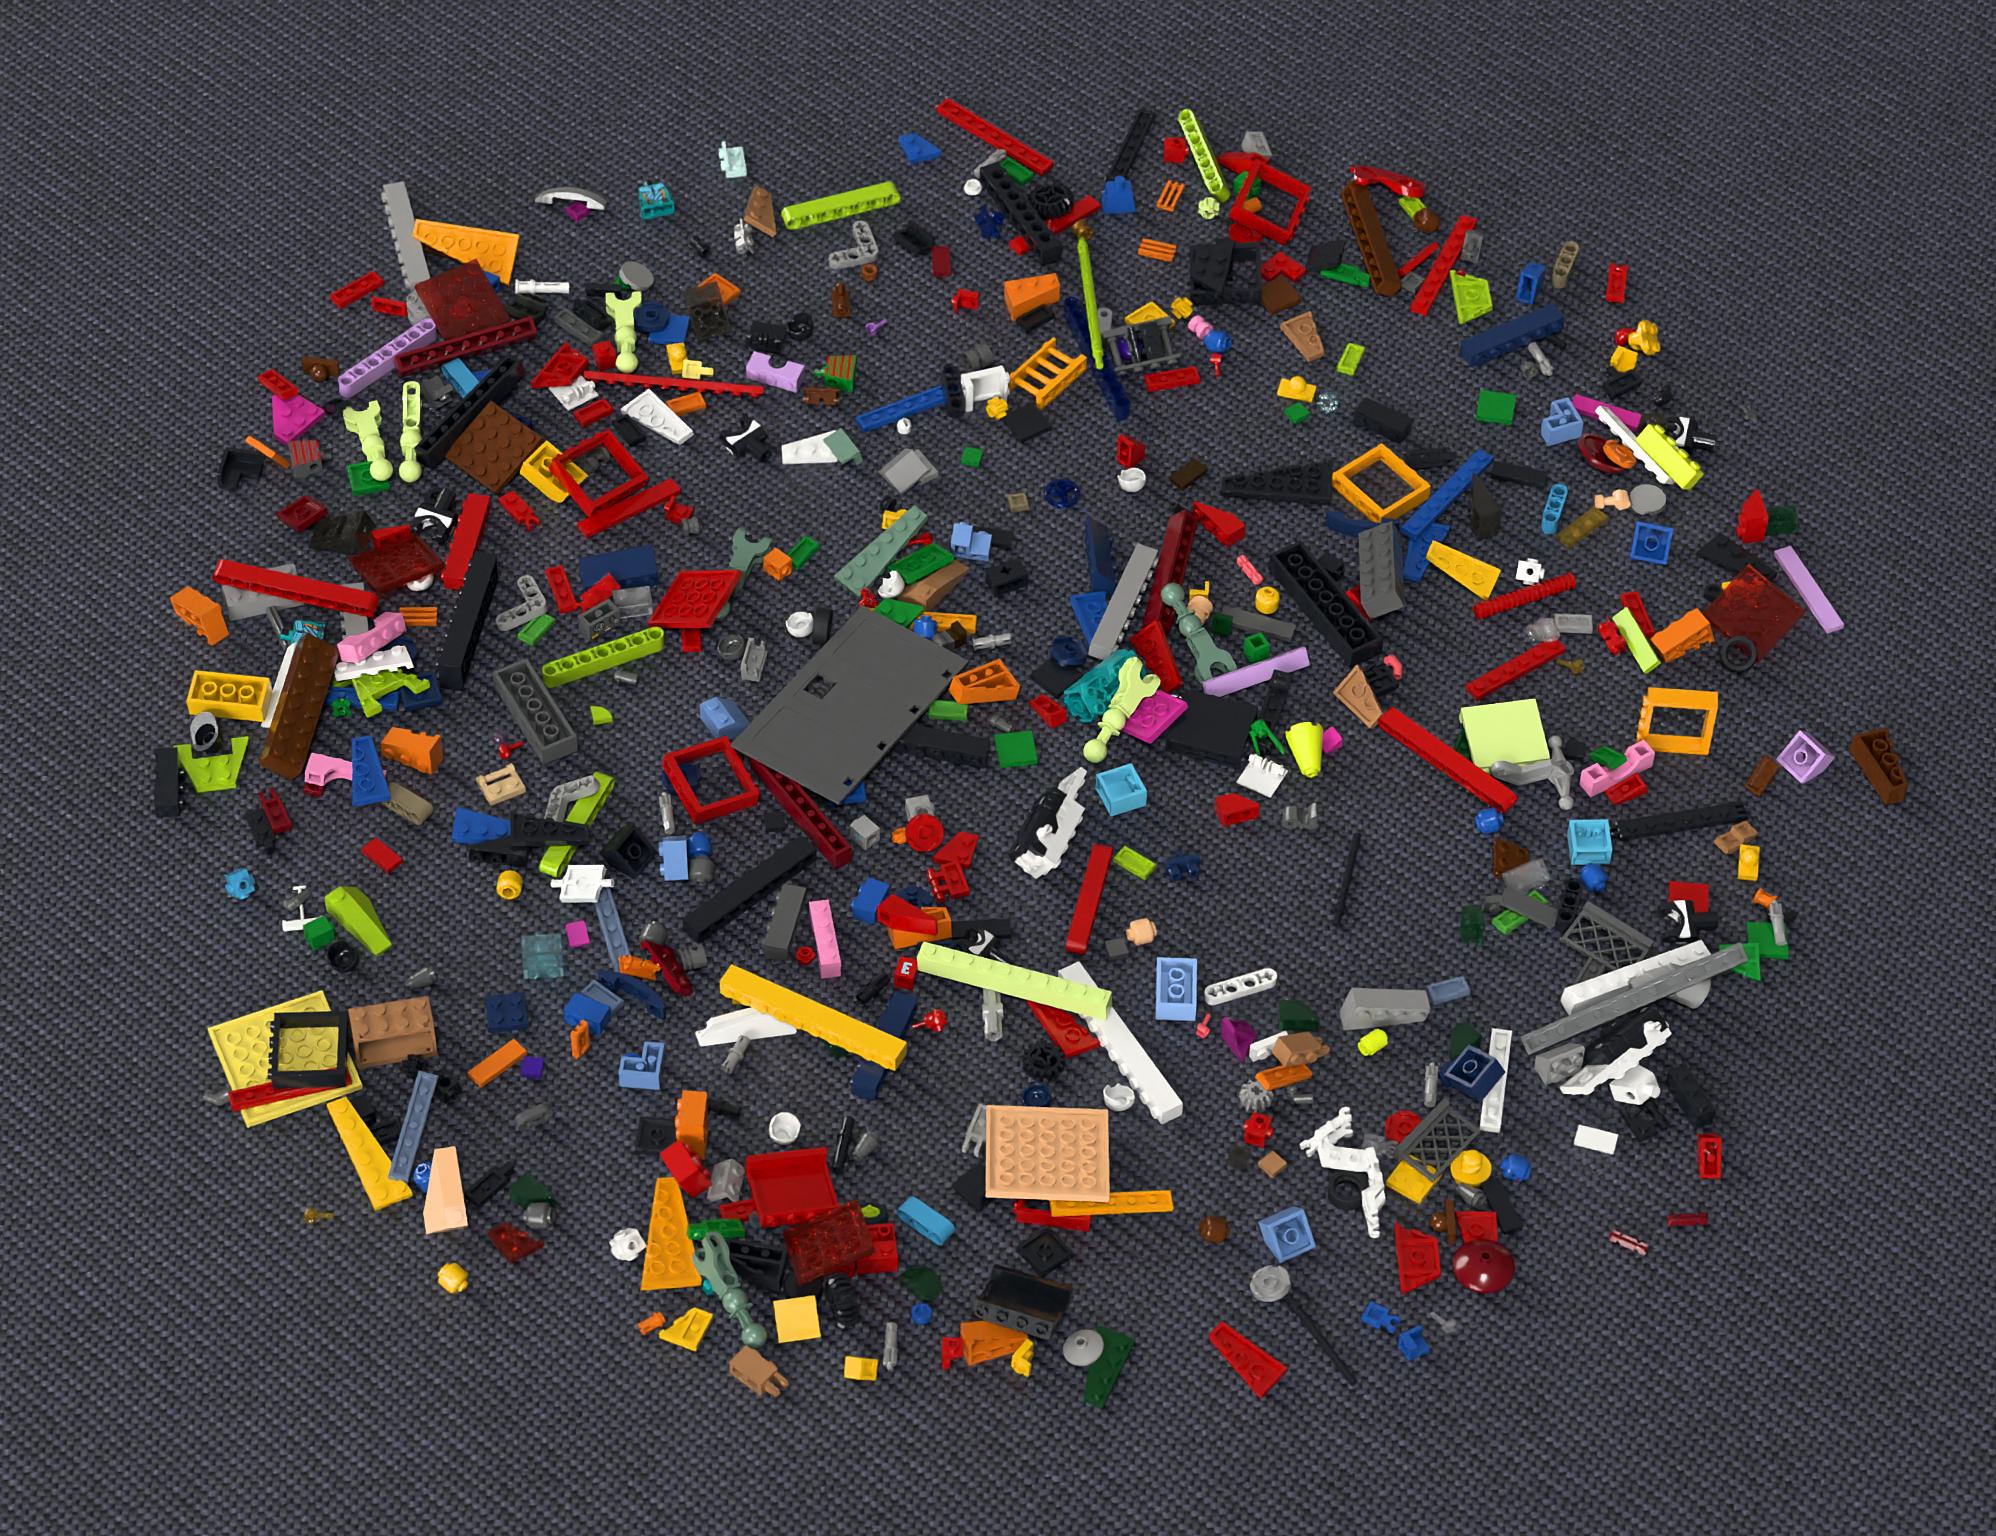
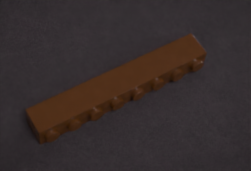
(1371, 239)

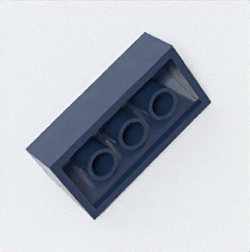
(1100, 557)
(628, 567)

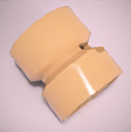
(1202, 607)

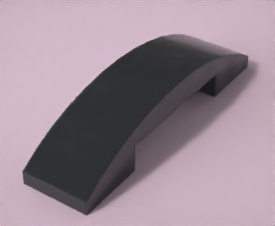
(1275, 698)

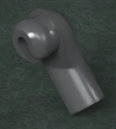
(292, 904)
(1298, 1098)
(218, 1099)

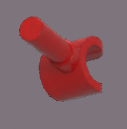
(1216, 359)
(926, 538)
(505, 749)

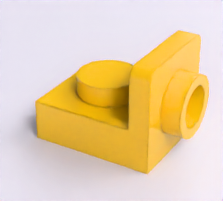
(1022, 1357)

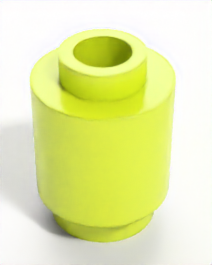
(1373, 1042)

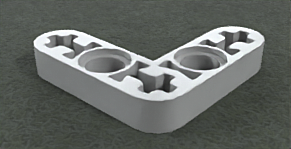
(860, 251)
(531, 604)
(569, 792)

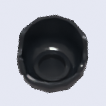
(801, 326)
(342, 956)

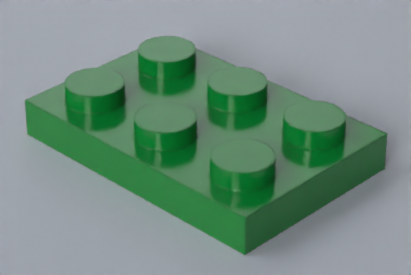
(921, 563)

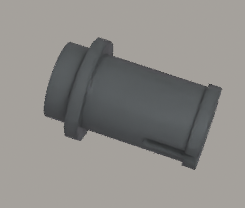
(626, 677)
(1002, 724)

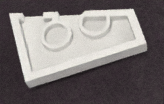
(808, 451)

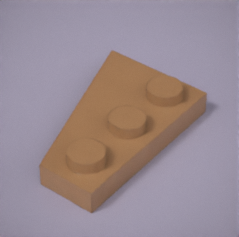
(760, 211)
(1304, 336)
(1359, 697)

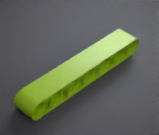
(1204, 155)
(840, 205)
(603, 657)
(583, 812)

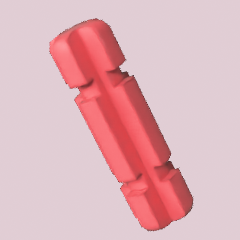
(1250, 570)

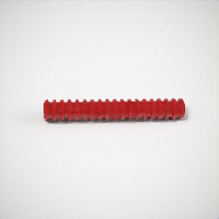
(1524, 595)

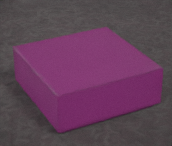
(577, 211)

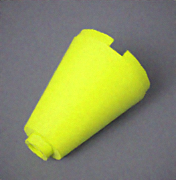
(1306, 747)

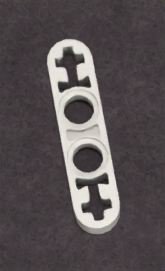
(1242, 989)

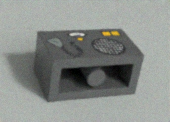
(599, 620)

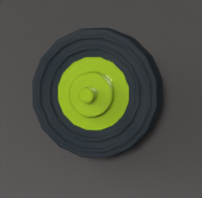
(874, 1213)

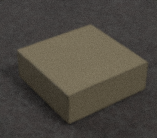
(1018, 502)

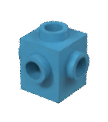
(233, 883)

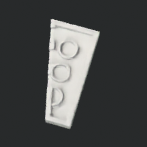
(655, 415)
(380, 660)

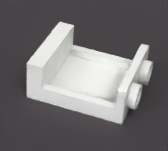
(984, 385)

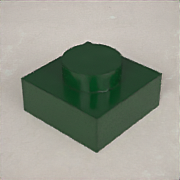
(1222, 623)

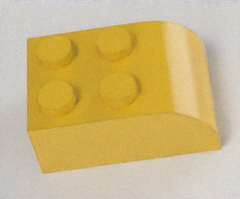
(537, 472)

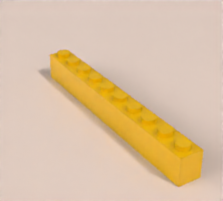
(813, 1017)

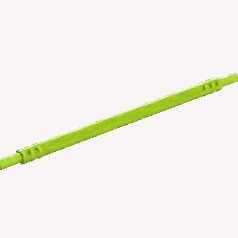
(1090, 302)

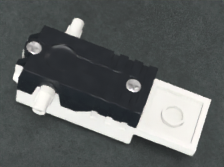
(1049, 827)

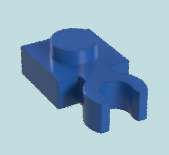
(1377, 1316)

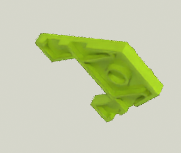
(372, 687)
(216, 771)

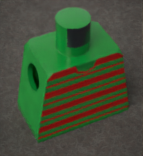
(839, 372)

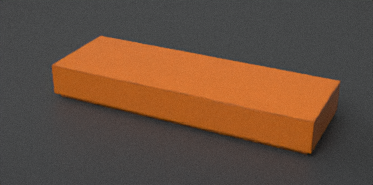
(497, 1063)
(1283, 1076)

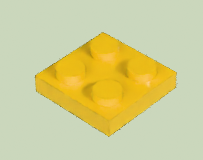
(1411, 1182)

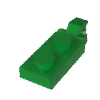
(1347, 274)
(726, 1227)

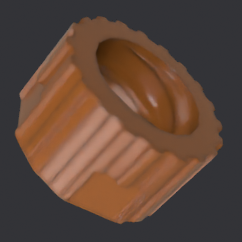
(869, 268)

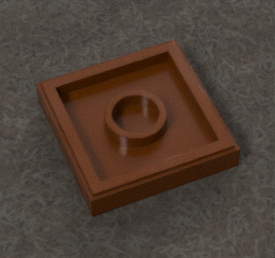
(1279, 295)

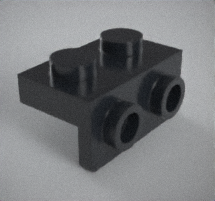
(915, 239)
(591, 314)

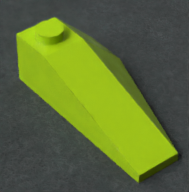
(359, 917)

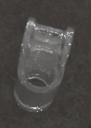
(1543, 630)

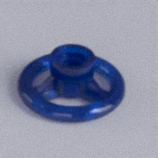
(1061, 489)

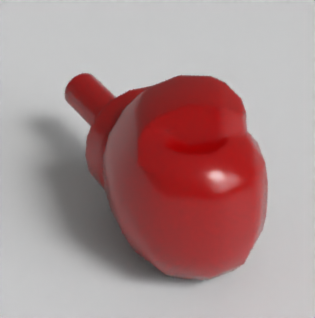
(1621, 336)
(935, 1019)

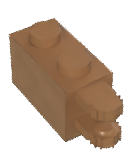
(1299, 1049)
(756, 1372)

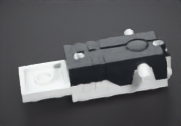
(1619, 1049)

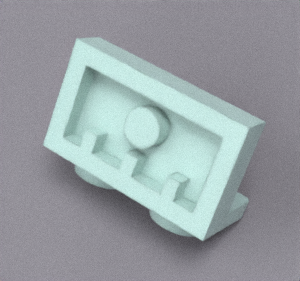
(733, 161)

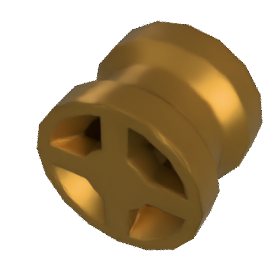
(1082, 230)

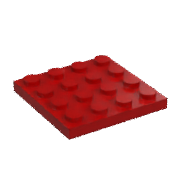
(695, 599)

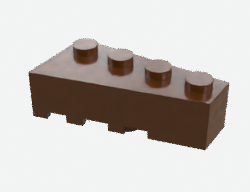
(1880, 764)

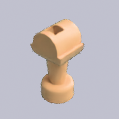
(1619, 499)

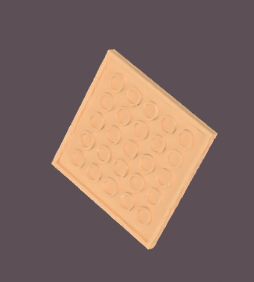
(1047, 1153)

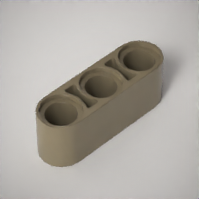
(1565, 265)
(408, 804)

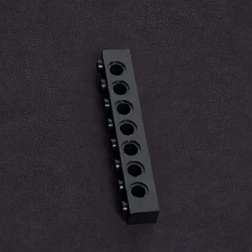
(1020, 213)

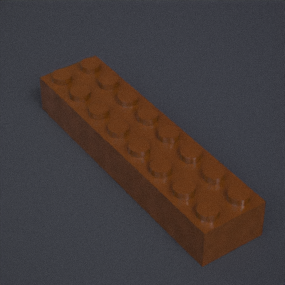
(299, 706)

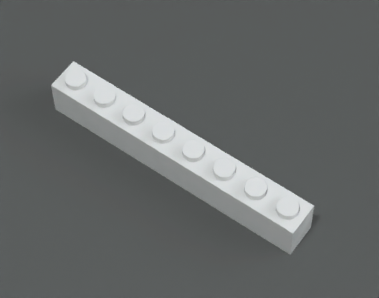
(1616, 982)

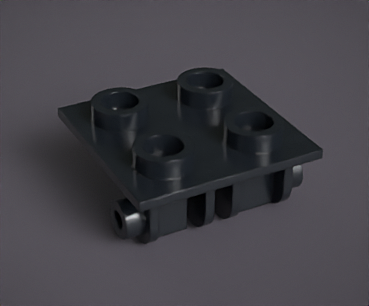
(765, 337)

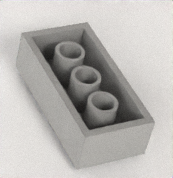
(246, 603)

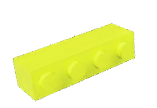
(1669, 456)

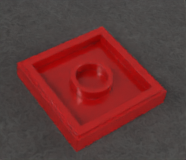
(1690, 891)

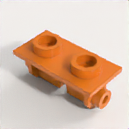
(636, 967)

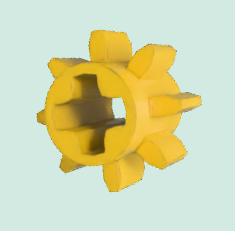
(1182, 307)
(996, 407)

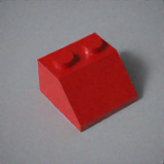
(1752, 519)

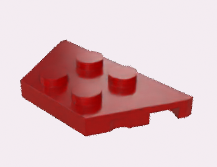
(561, 368)
(1416, 1258)

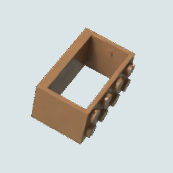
(392, 1031)

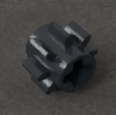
(413, 1065)

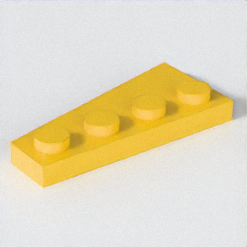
(1470, 572)

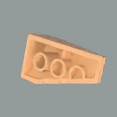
(444, 1198)

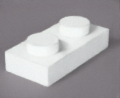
(1263, 1048)

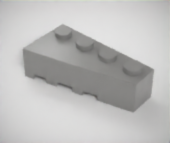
(1383, 1007)

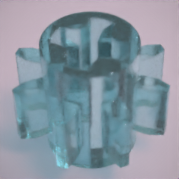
(1333, 402)

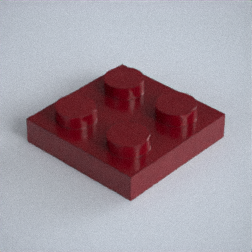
(302, 513)

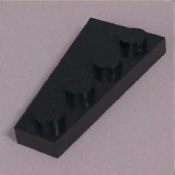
(1729, 554)
(545, 832)

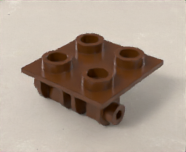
(1507, 856)

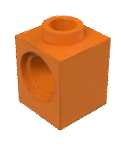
(777, 564)

